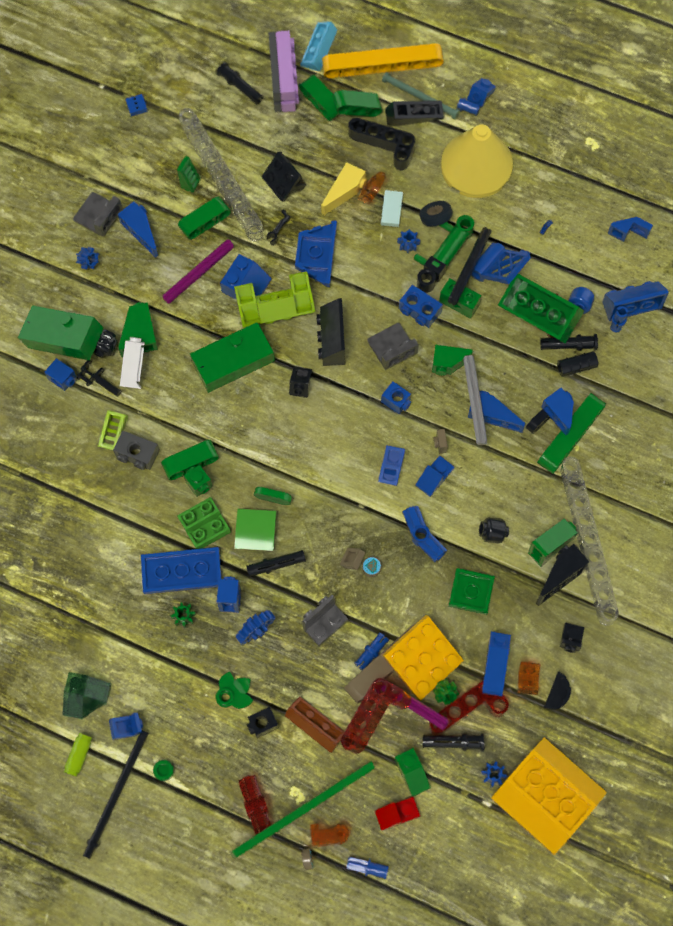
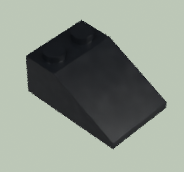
(568, 566)

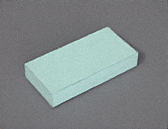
(391, 208)

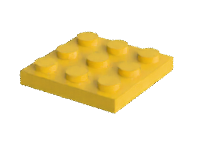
(422, 657)

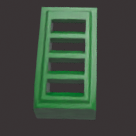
(188, 175)

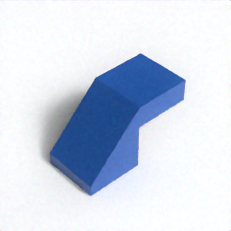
(621, 228)

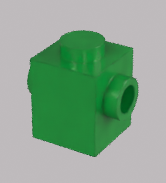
(198, 480)

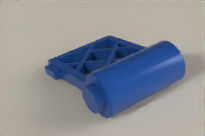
(492, 260)

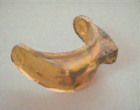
(376, 183)

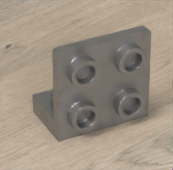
(98, 213)
(392, 346)
(323, 620)

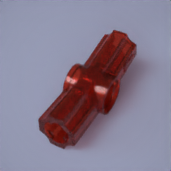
(254, 803)

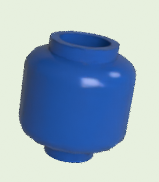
(582, 298)

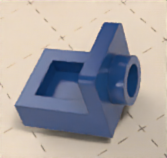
(480, 91)
(125, 726)

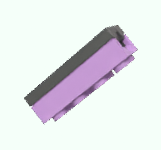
(283, 71)

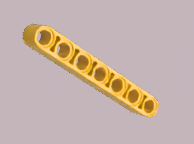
(382, 60)

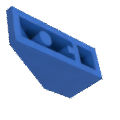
(136, 222)
(498, 414)
(496, 663)

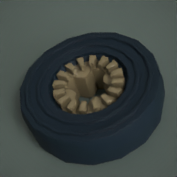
(436, 213)

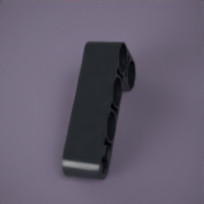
(356, 132)

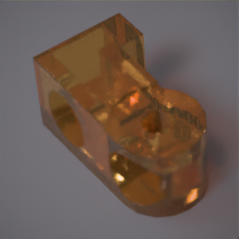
(328, 837)

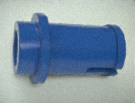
(468, 106)

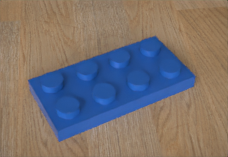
(180, 570)

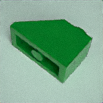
(448, 359)
(412, 772)

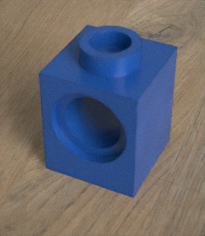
(60, 374)
(393, 391)

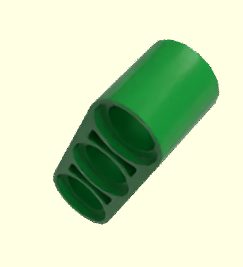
(319, 96)
(357, 103)
(204, 218)
(199, 454)

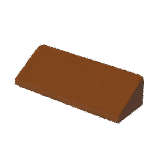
(315, 724)

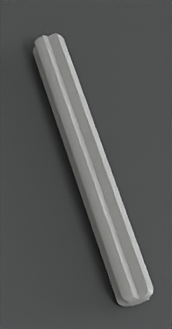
(475, 400)

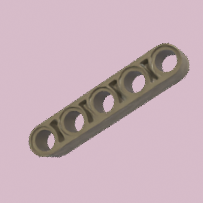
(376, 669)

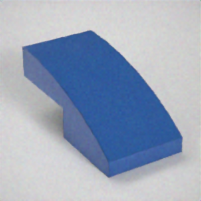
(391, 465)

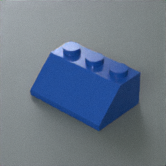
(636, 299)

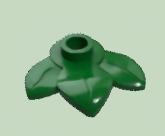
(237, 692)

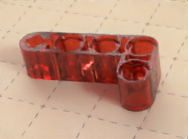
(465, 710)
(373, 717)

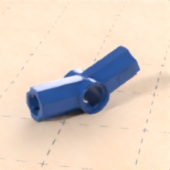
(416, 524)

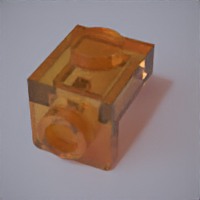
(528, 678)

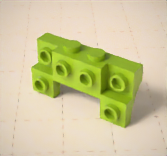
(275, 305)

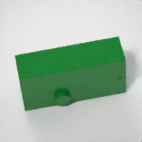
(541, 308)
(60, 332)
(232, 357)

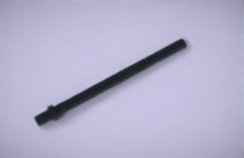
(93, 842)

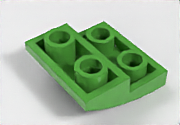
(204, 523)
(255, 529)

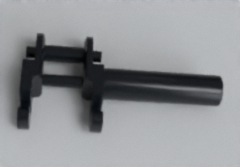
(97, 378)

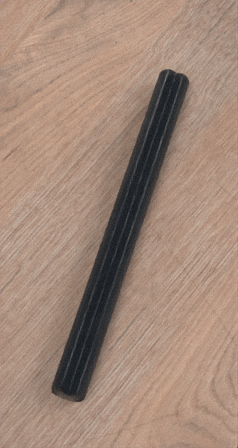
(469, 266)

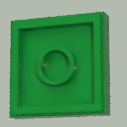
(471, 591)

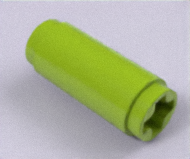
(77, 755)

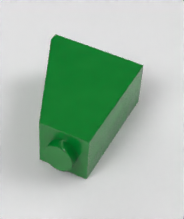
(138, 325)
(552, 542)

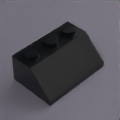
(331, 333)

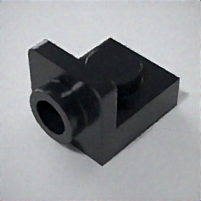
(300, 382)
(572, 638)

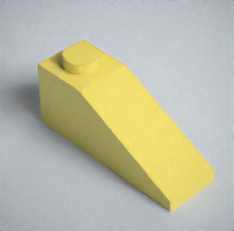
(344, 188)

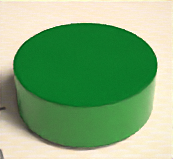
(163, 770)

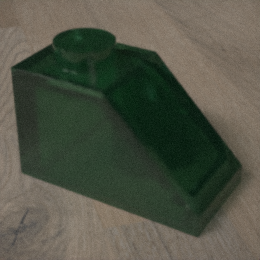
(84, 695)

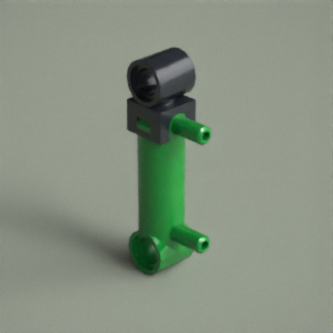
(436, 265)

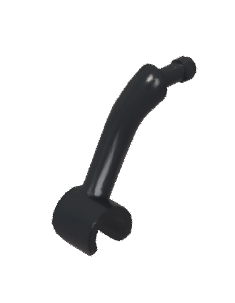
(273, 234)

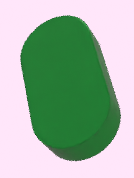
(273, 496)

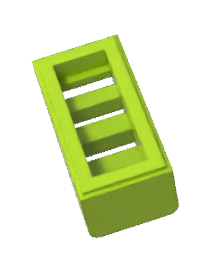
(109, 415)

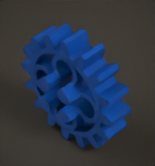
(255, 627)

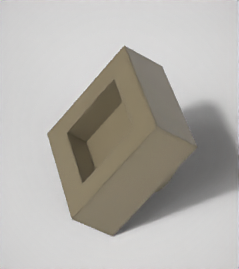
(440, 441)
(352, 558)

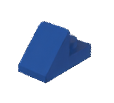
(434, 476)

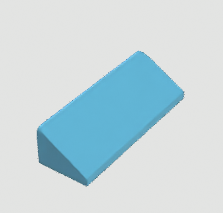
(319, 45)

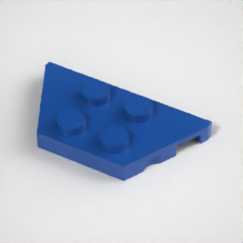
(316, 252)

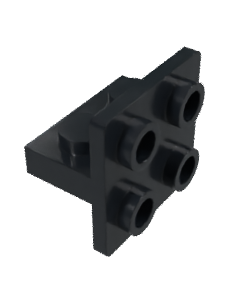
(282, 177)

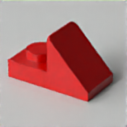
(397, 813)

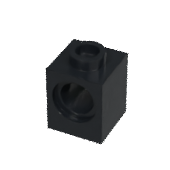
(266, 714)

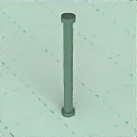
(420, 95)

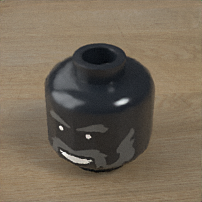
(106, 344)

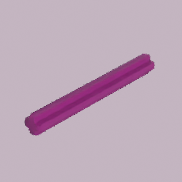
(198, 271)

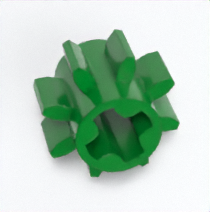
(183, 620)
(446, 692)

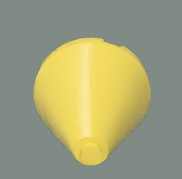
(477, 163)

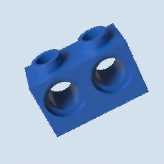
(423, 303)
(229, 595)

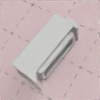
(132, 363)

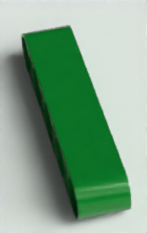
(564, 444)

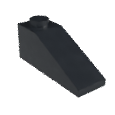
(413, 112)

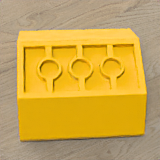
(549, 796)

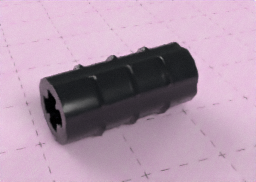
(577, 363)

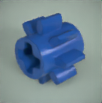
(408, 236)
(87, 258)
(493, 780)

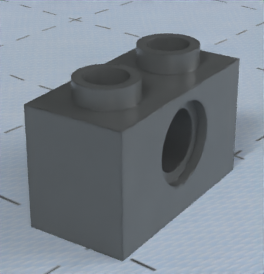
(128, 442)

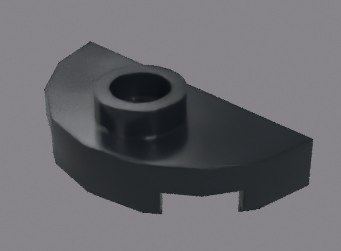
(559, 693)

